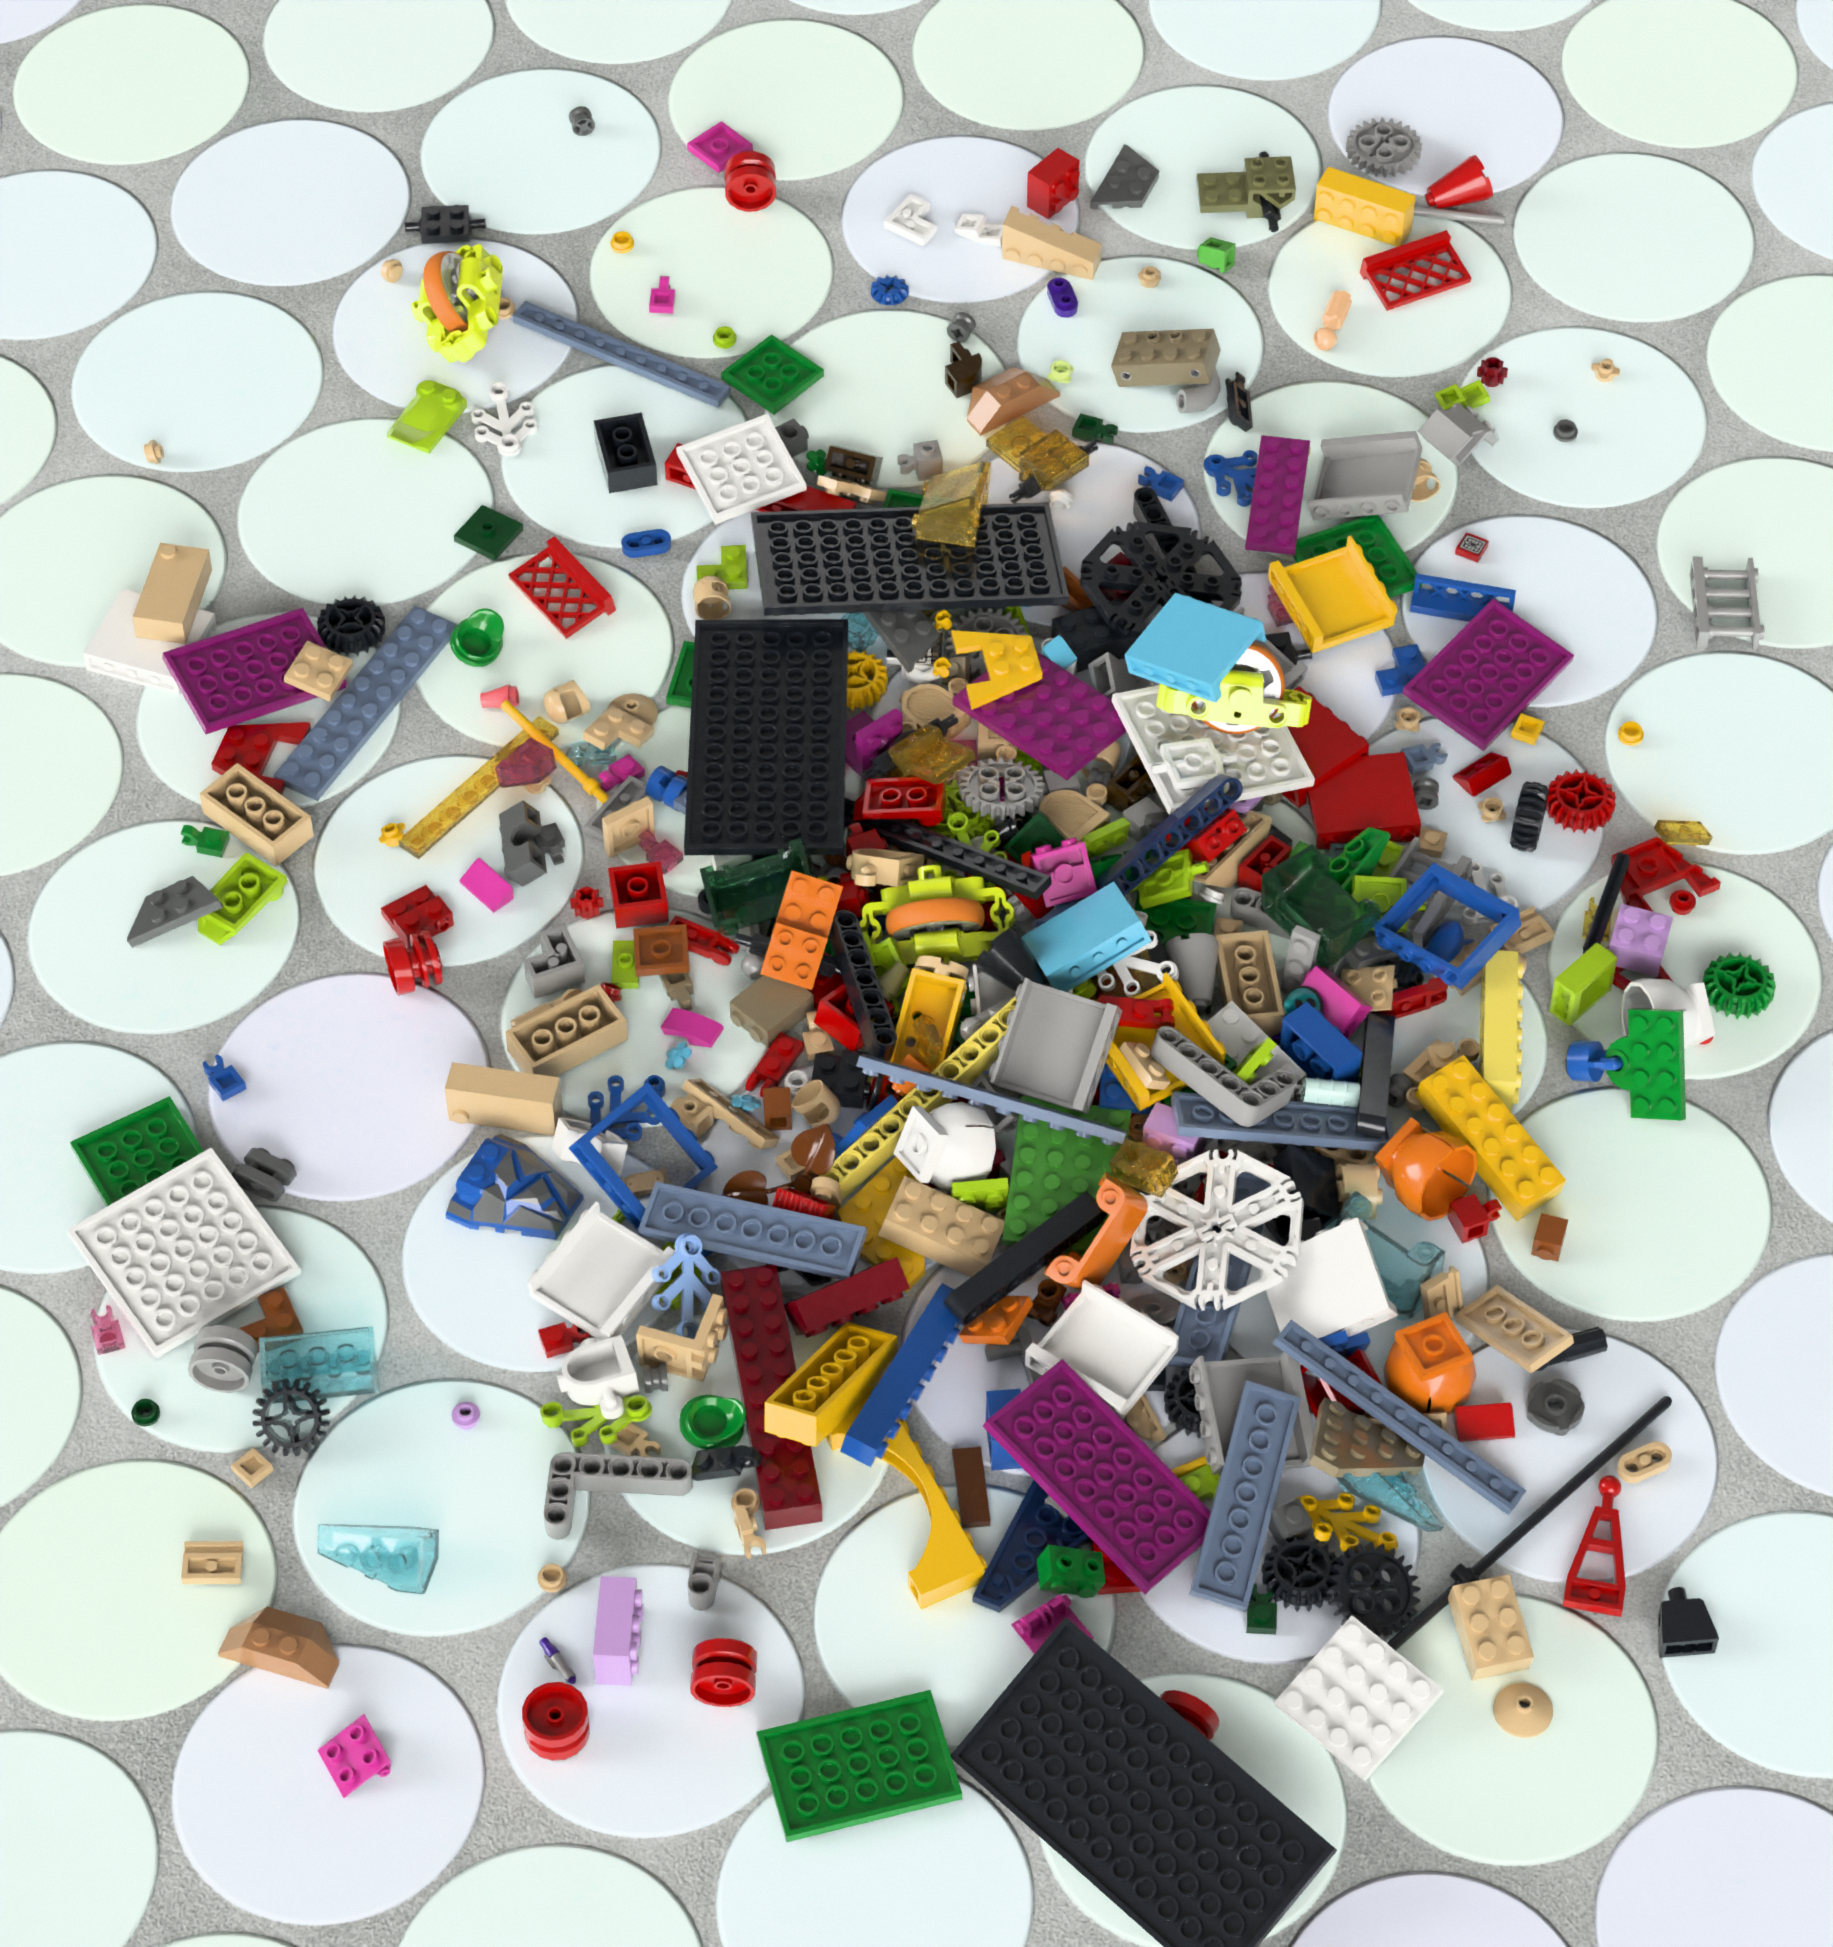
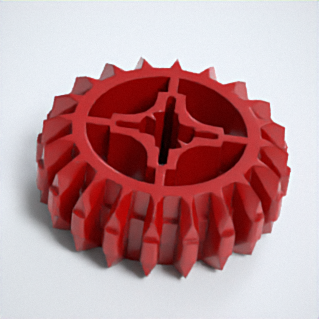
(1596, 802)

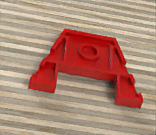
(253, 746)
(1657, 865)

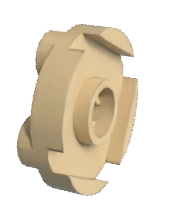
(934, 965)

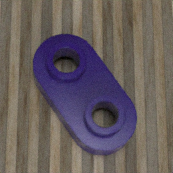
(1062, 297)

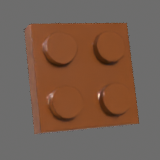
(661, 950)

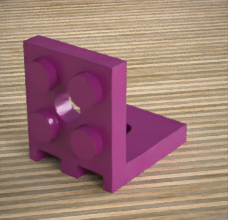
(871, 737)

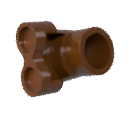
(1047, 1301)

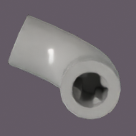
(1199, 398)

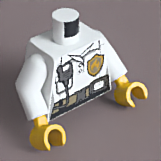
(933, 665)

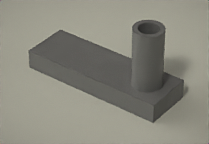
(1016, 1347)

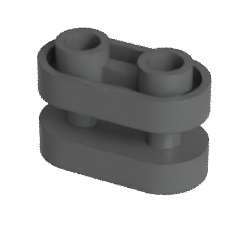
(264, 1174)

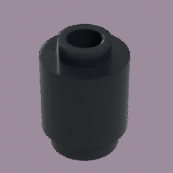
(1007, 831)

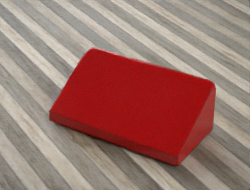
(1483, 773)
(1484, 1422)

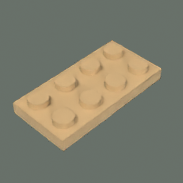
(1514, 1328)

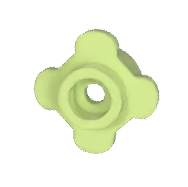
(1060, 371)

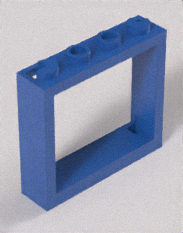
(1464, 892)
(607, 1177)

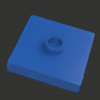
(865, 1122)

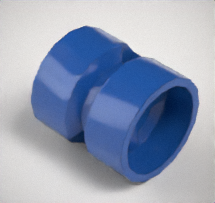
(665, 786)

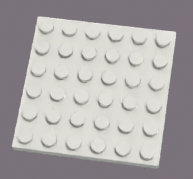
(1265, 757)
(183, 1252)

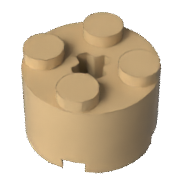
(1362, 1179)

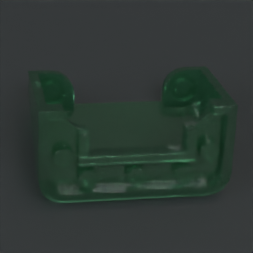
(753, 890)
(1307, 896)

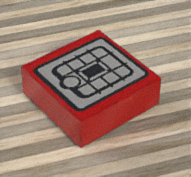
(1472, 547)

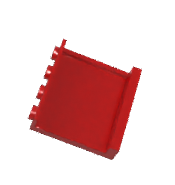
(1325, 745)
(1365, 794)

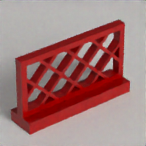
(1403, 257)
(575, 572)

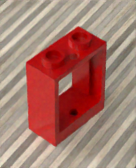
(1207, 842)

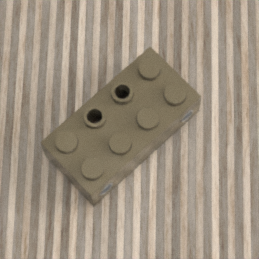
(1166, 357)

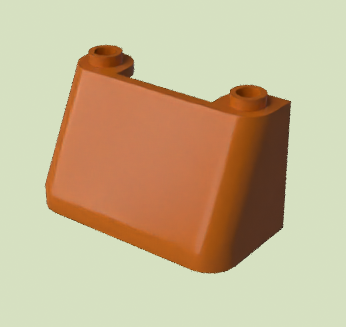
(1126, 1212)

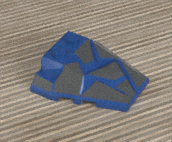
(512, 1190)

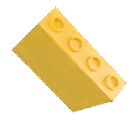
(1333, 597)
(1186, 1022)

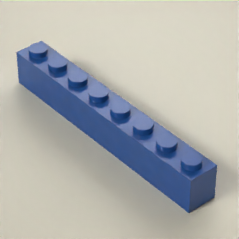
(902, 1381)

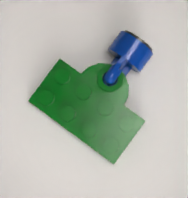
(1645, 1063)

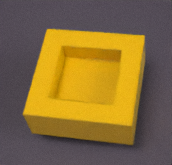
(1527, 729)

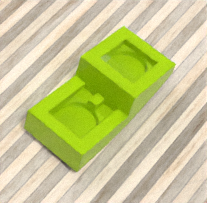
(1469, 395)

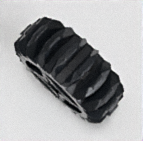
(351, 633)
(1529, 816)
(1182, 1408)
(292, 1430)
(1290, 1561)

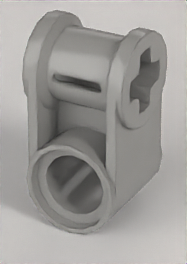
(703, 1576)

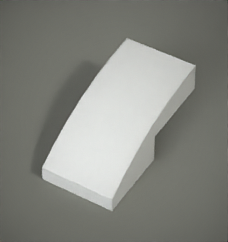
(977, 229)

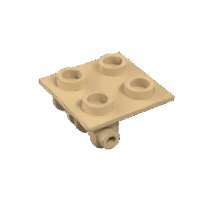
(1372, 985)

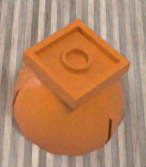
(1415, 1169)
(1430, 1363)

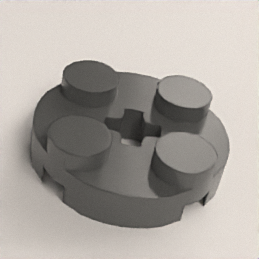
(1552, 1420)

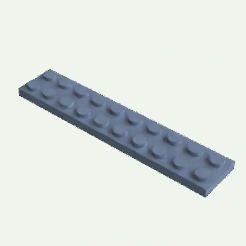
(365, 703)

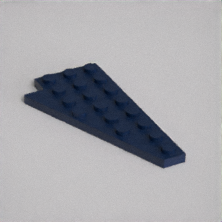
(1015, 1560)

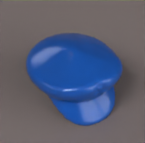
(1447, 941)

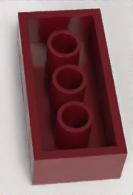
(842, 1298)

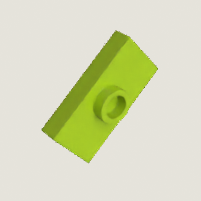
(624, 965)

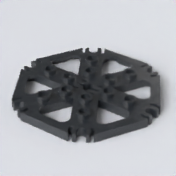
(1149, 568)

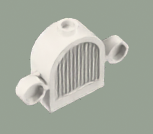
(599, 1375)

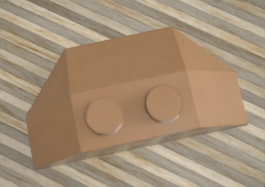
(1007, 398)
(283, 1646)

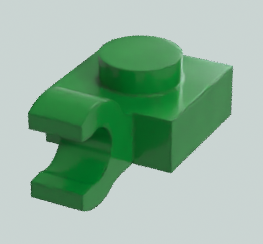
(208, 842)

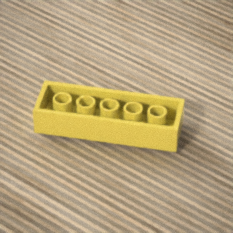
(1501, 1025)

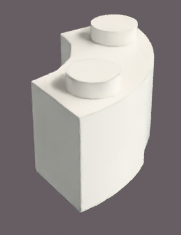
(608, 1145)

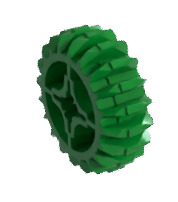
(1750, 996)

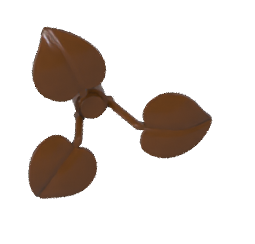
(810, 1148)

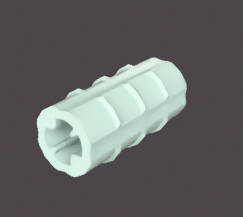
(1330, 1092)

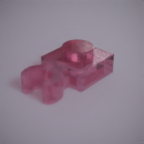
(106, 1332)

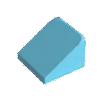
(1059, 652)

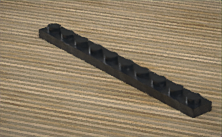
(955, 854)

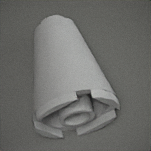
(1196, 966)

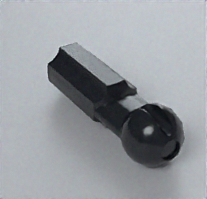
(1585, 1344)

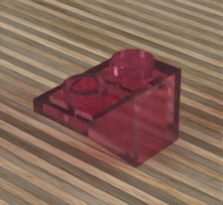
(526, 765)

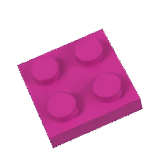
(718, 146)

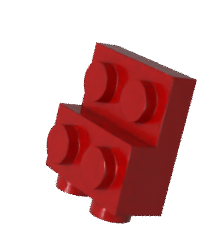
(418, 912)

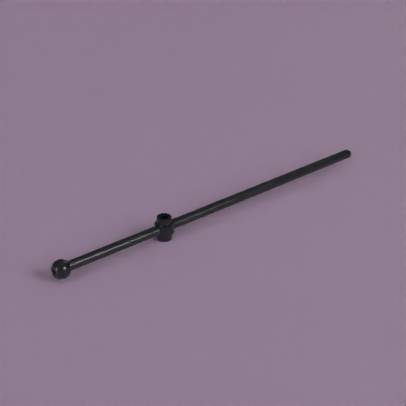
(1464, 1575)

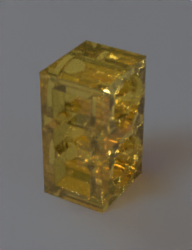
(1144, 1167)

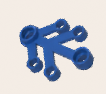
(1218, 466)
(628, 1116)

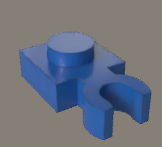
(1165, 485)
(223, 1080)

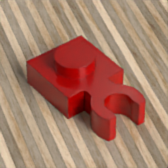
(560, 1339)

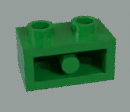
(1071, 1571)

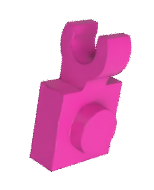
(662, 299)
(619, 772)

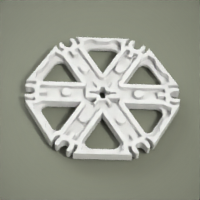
(1235, 1235)

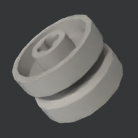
(223, 1359)

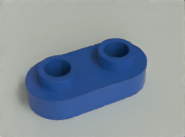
(646, 543)

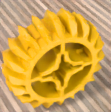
(859, 688)

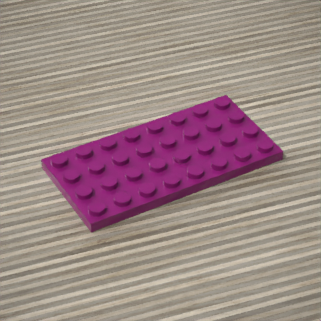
(1102, 1475)

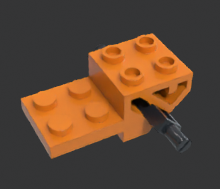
(799, 933)

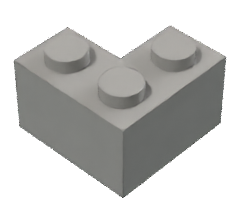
(557, 966)

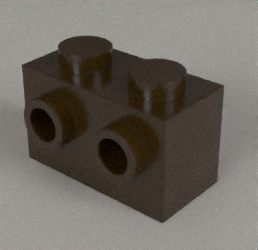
(853, 463)
(1129, 785)

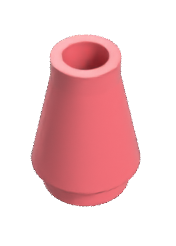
(496, 697)

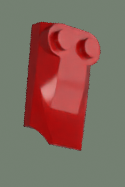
(902, 800)

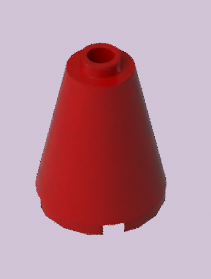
(1460, 186)

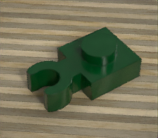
(1091, 428)
(1261, 1613)

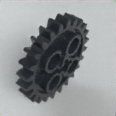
(1369, 1564)

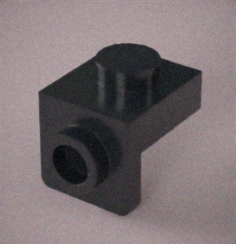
(1406, 973)

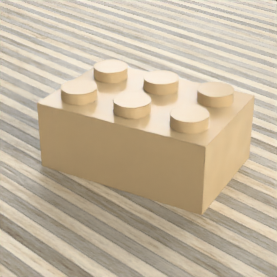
(1490, 1627)

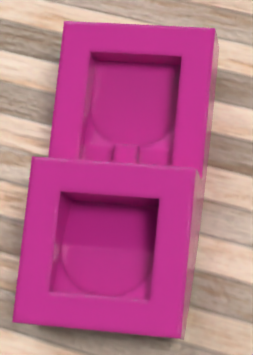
(695, 1027)

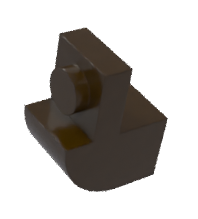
(964, 370)

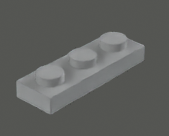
(627, 792)
(1300, 957)

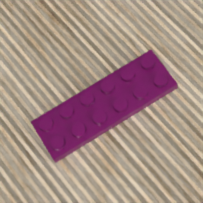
(1277, 495)

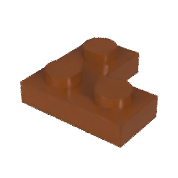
(279, 1317)

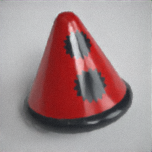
(880, 1090)

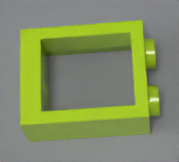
(1583, 984)

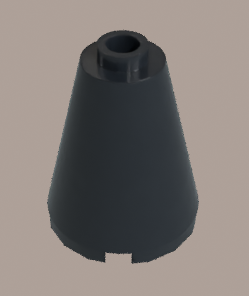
(1011, 961)

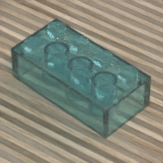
(333, 1361)

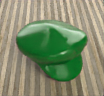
(478, 638)
(712, 1421)

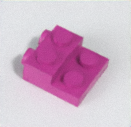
(1068, 870)

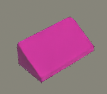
(487, 885)

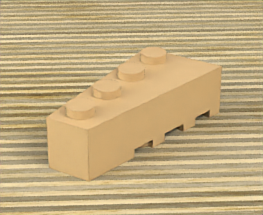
(1048, 246)

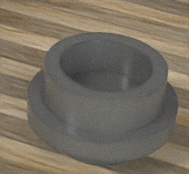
(1565, 431)

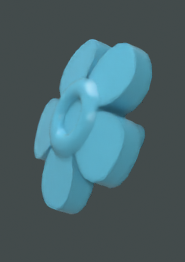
(678, 1056)
(747, 1102)

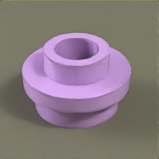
(469, 1421)

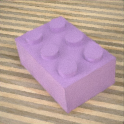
(617, 1631)

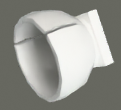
(1668, 995)
(943, 1148)

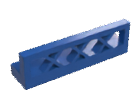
(1455, 606)

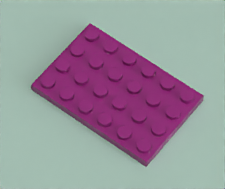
(243, 670)
(1488, 674)
(1051, 720)

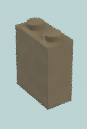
(770, 1008)

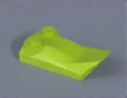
(428, 416)
(243, 894)

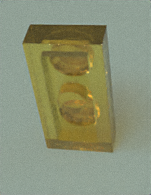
(1683, 832)

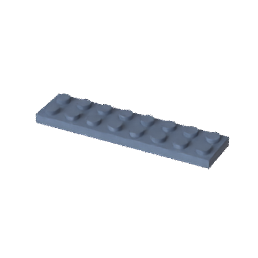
(1293, 1124)
(754, 1231)
(1210, 1331)
(1245, 1496)

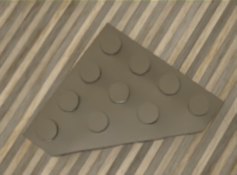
(1356, 1446)

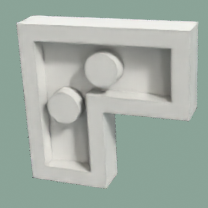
(908, 220)

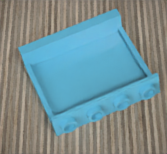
(1192, 646)
(1086, 938)

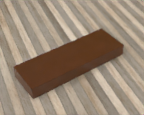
(971, 1487)

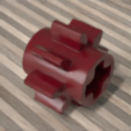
(1492, 372)

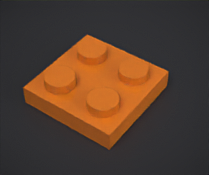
(999, 1322)

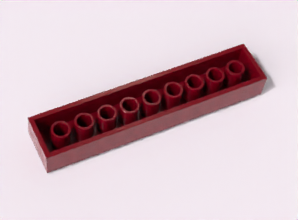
(763, 1364)

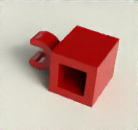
(865, 840)
(853, 896)
(1470, 1218)

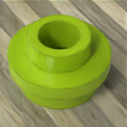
(724, 337)

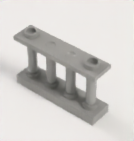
(1702, 612)
(1440, 905)

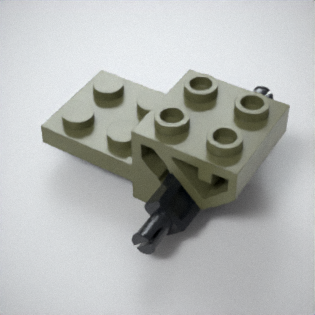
(1259, 190)

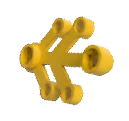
(1345, 1522)

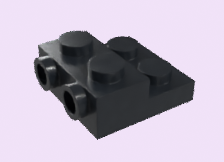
(843, 1077)

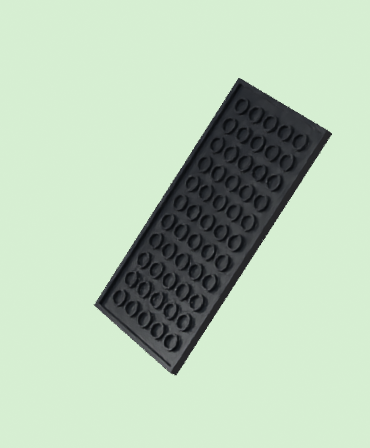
(876, 565)
(767, 737)
(1140, 1799)

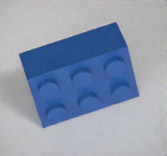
(1319, 1046)

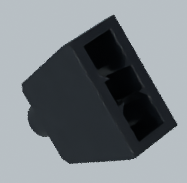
(1685, 1626)

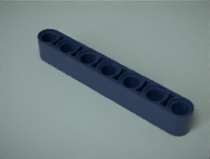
(1179, 834)

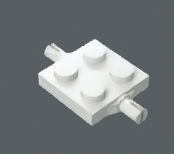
(1191, 762)

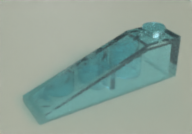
(1392, 1496)
(392, 1554)

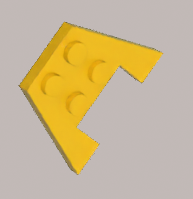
(1008, 660)

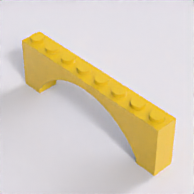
(949, 1558)

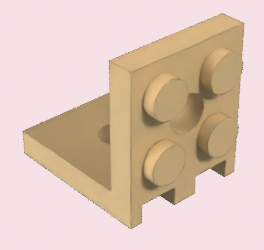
(685, 1355)

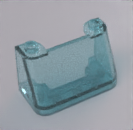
(1399, 1268)

